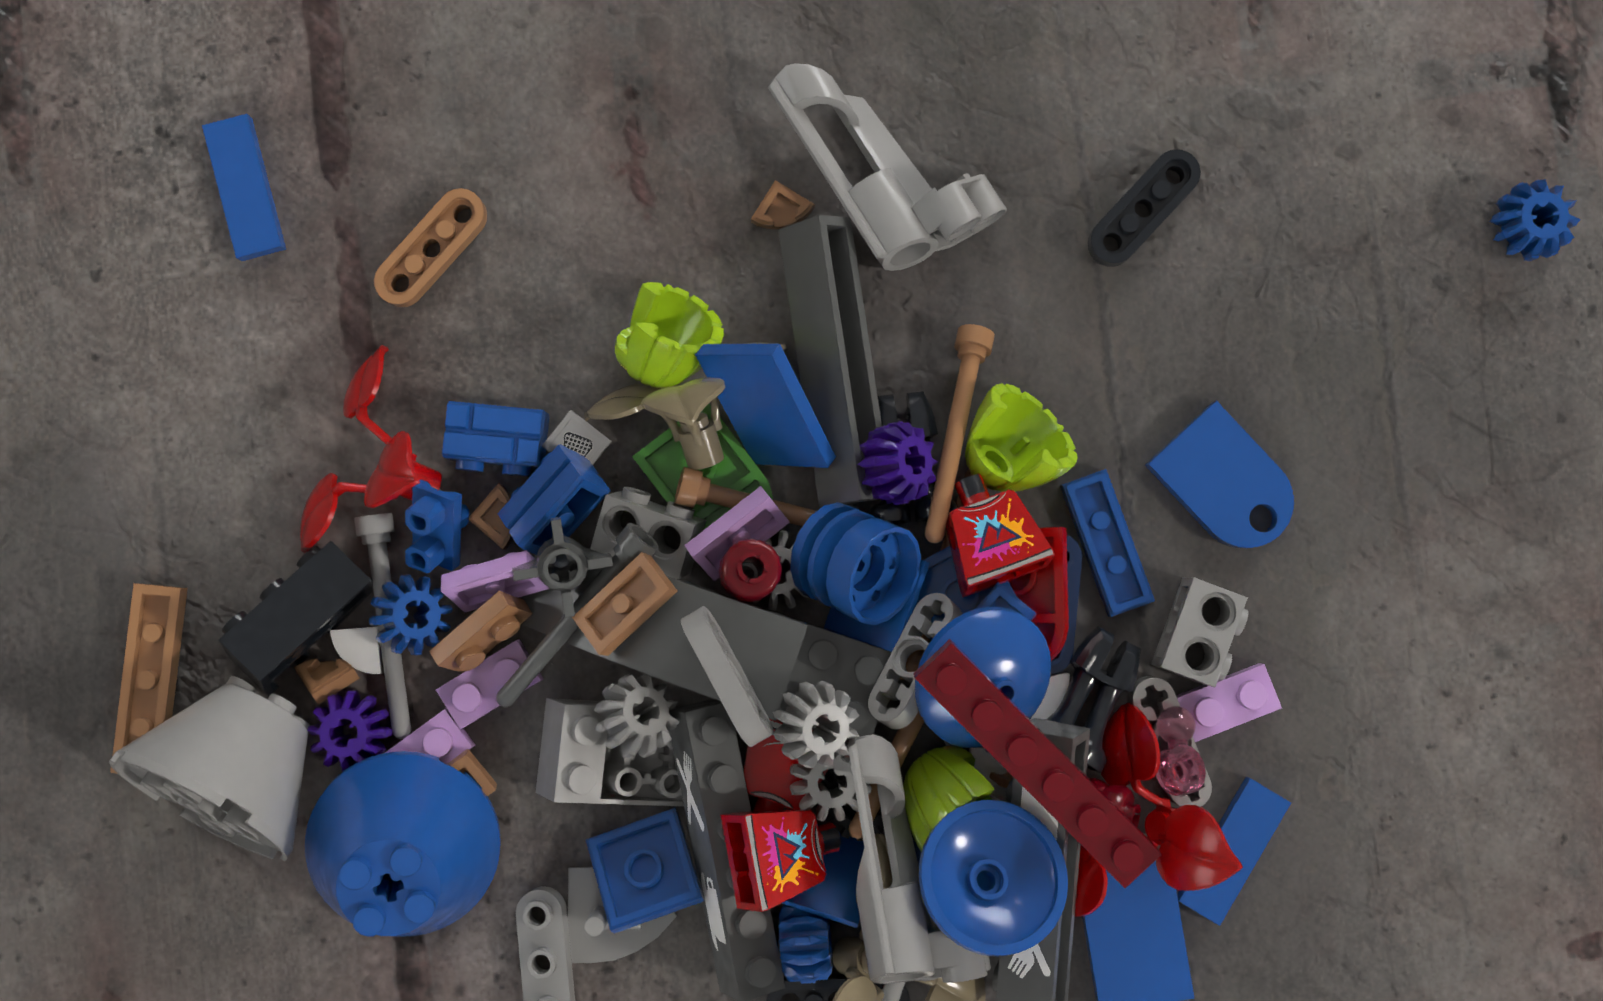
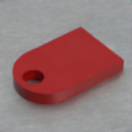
(1047, 592)

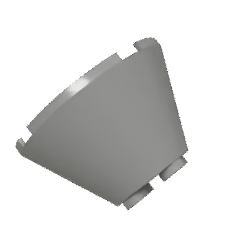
(229, 764)

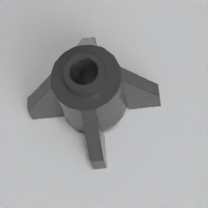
(563, 578)

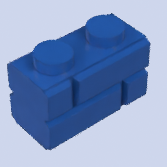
(495, 436)
(560, 487)

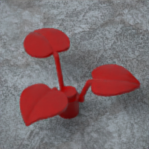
(396, 467)
(1189, 836)

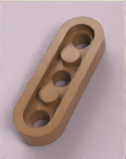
(410, 256)

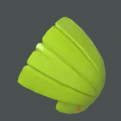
(666, 335)
(1017, 442)
(940, 784)

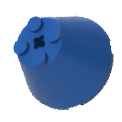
(402, 844)

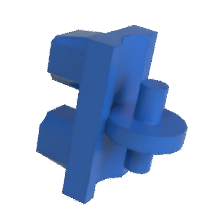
(435, 527)

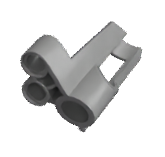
(895, 205)
(894, 919)

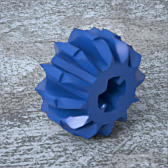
(1550, 215)
(394, 611)
(804, 945)

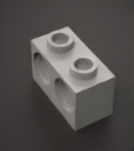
(652, 519)
(1187, 626)

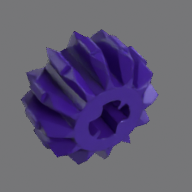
(898, 463)
(342, 712)

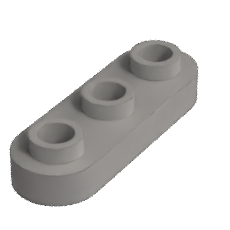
(546, 939)

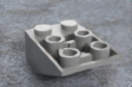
(582, 770)

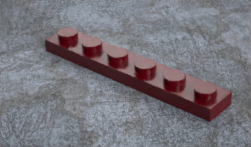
(1037, 763)

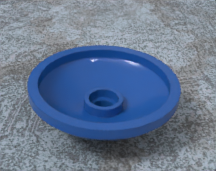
(1005, 650)
(1023, 872)

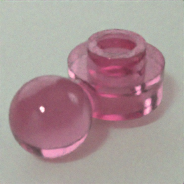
(1180, 765)

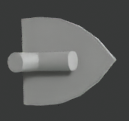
(588, 925)

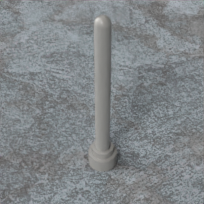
(375, 533)

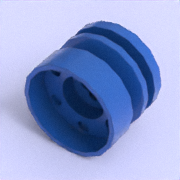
(855, 563)

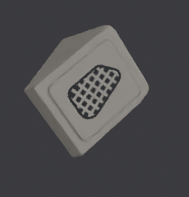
(578, 436)

